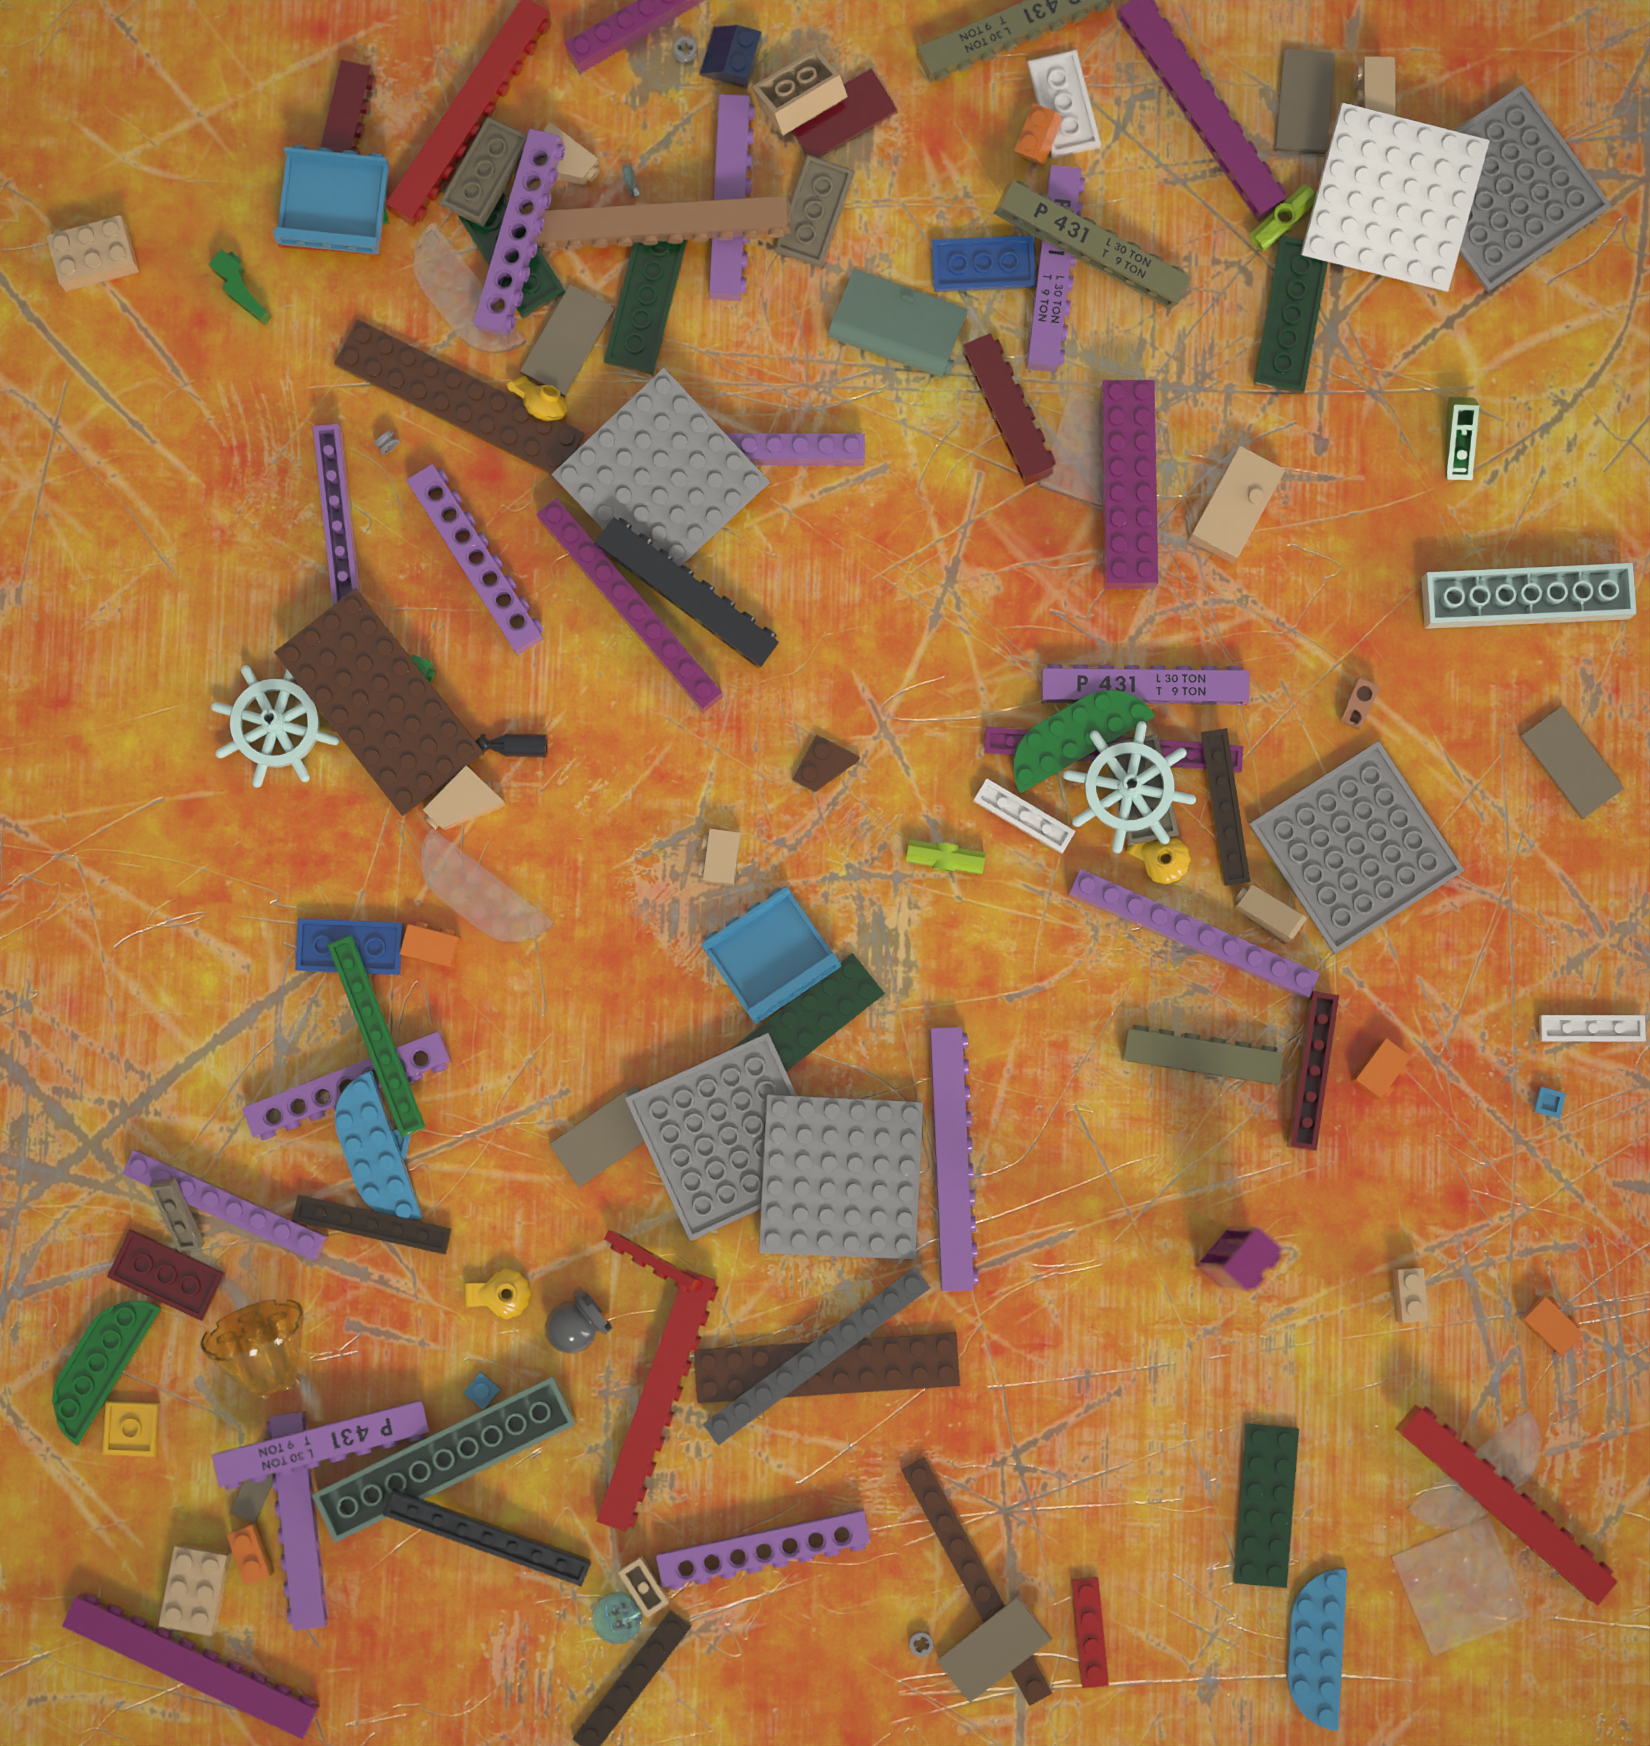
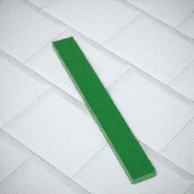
(376, 1036)

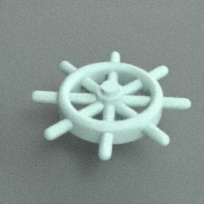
(274, 724)
(1129, 787)

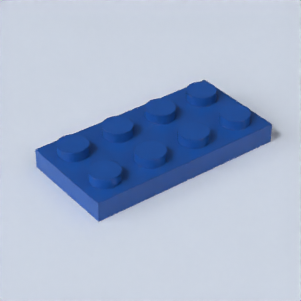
(983, 263)
(376, 942)

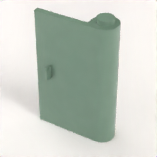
(897, 323)

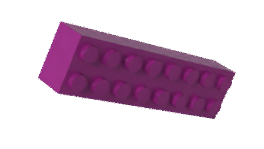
(1129, 484)
(1240, 1258)

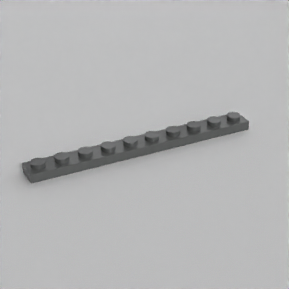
(816, 1356)

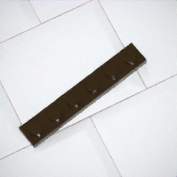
(1225, 806)
(372, 1224)
(632, 1681)

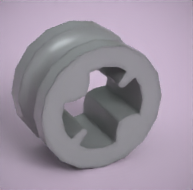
(690, 45)
(386, 442)
(924, 1652)

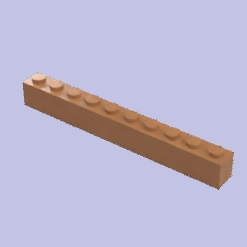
(665, 223)

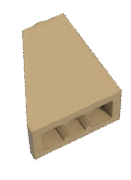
(577, 164)
(461, 801)
(1269, 913)

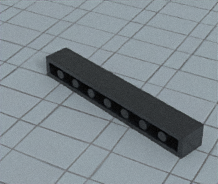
(686, 592)

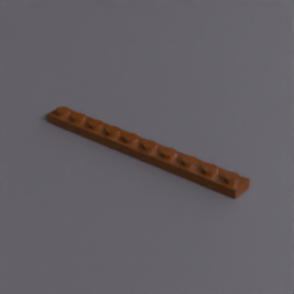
(968, 1566)

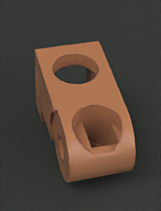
(1359, 703)

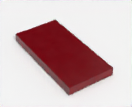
(861, 110)
(166, 1274)

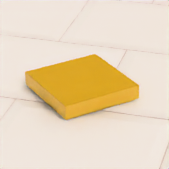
(131, 1428)

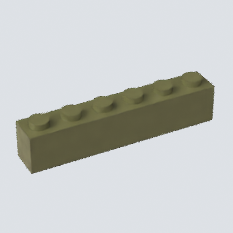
(1202, 1056)

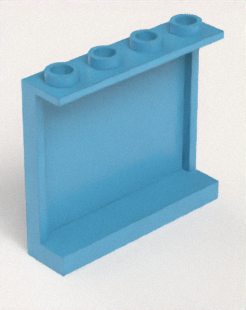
(332, 200)
(770, 954)

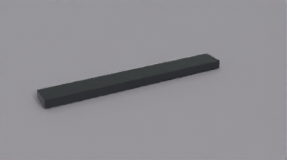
(486, 1537)

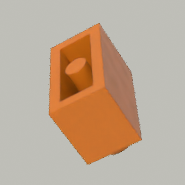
(1038, 134)
(430, 945)
(1382, 1069)
(1551, 1325)
(250, 1553)

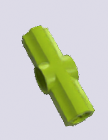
(1273, 228)
(945, 857)

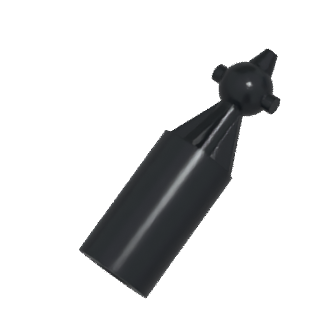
(516, 745)

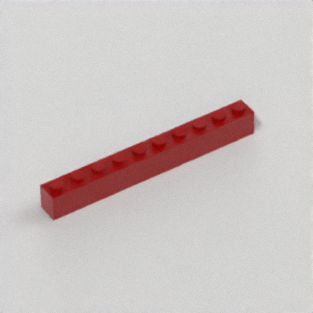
(468, 111)
(655, 1404)
(1506, 1505)

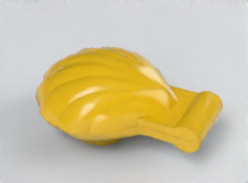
(540, 401)
(1163, 861)
(491, 1293)

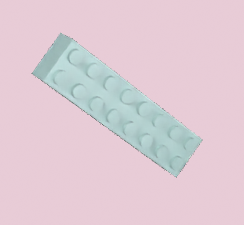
(1528, 595)

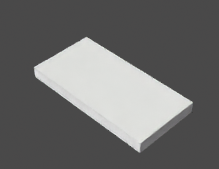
(1062, 88)

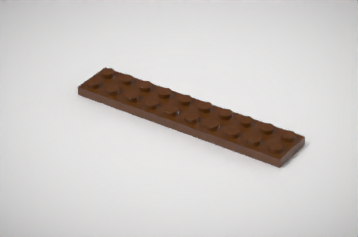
(456, 398)
(864, 1367)

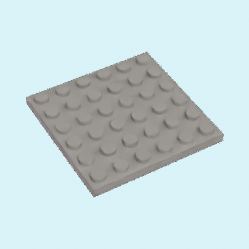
(1527, 191)
(662, 470)
(1356, 847)
(710, 1132)
(840, 1177)

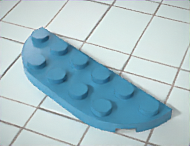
(373, 1150)
(1317, 1647)

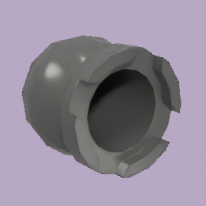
(574, 1324)

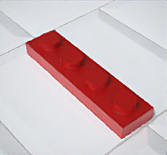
(661, 1267)
(1090, 1632)

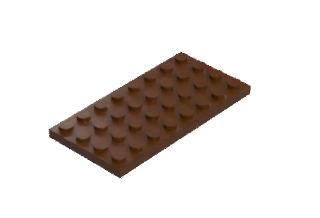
(379, 702)

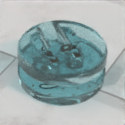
(617, 1618)

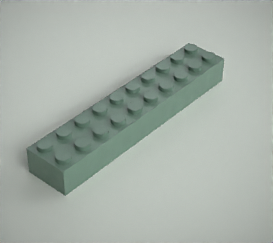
(446, 1457)

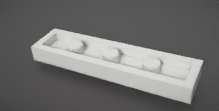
(1024, 816)
(1592, 1028)

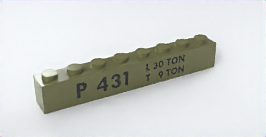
(1000, 33)
(1092, 244)

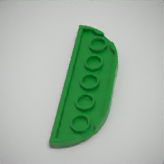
(1066, 734)
(99, 1364)

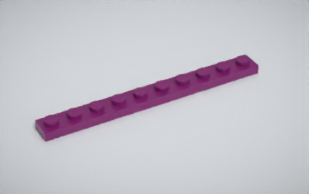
(1006, 740)

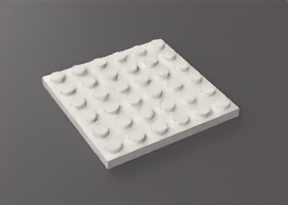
(1394, 197)

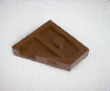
(822, 764)

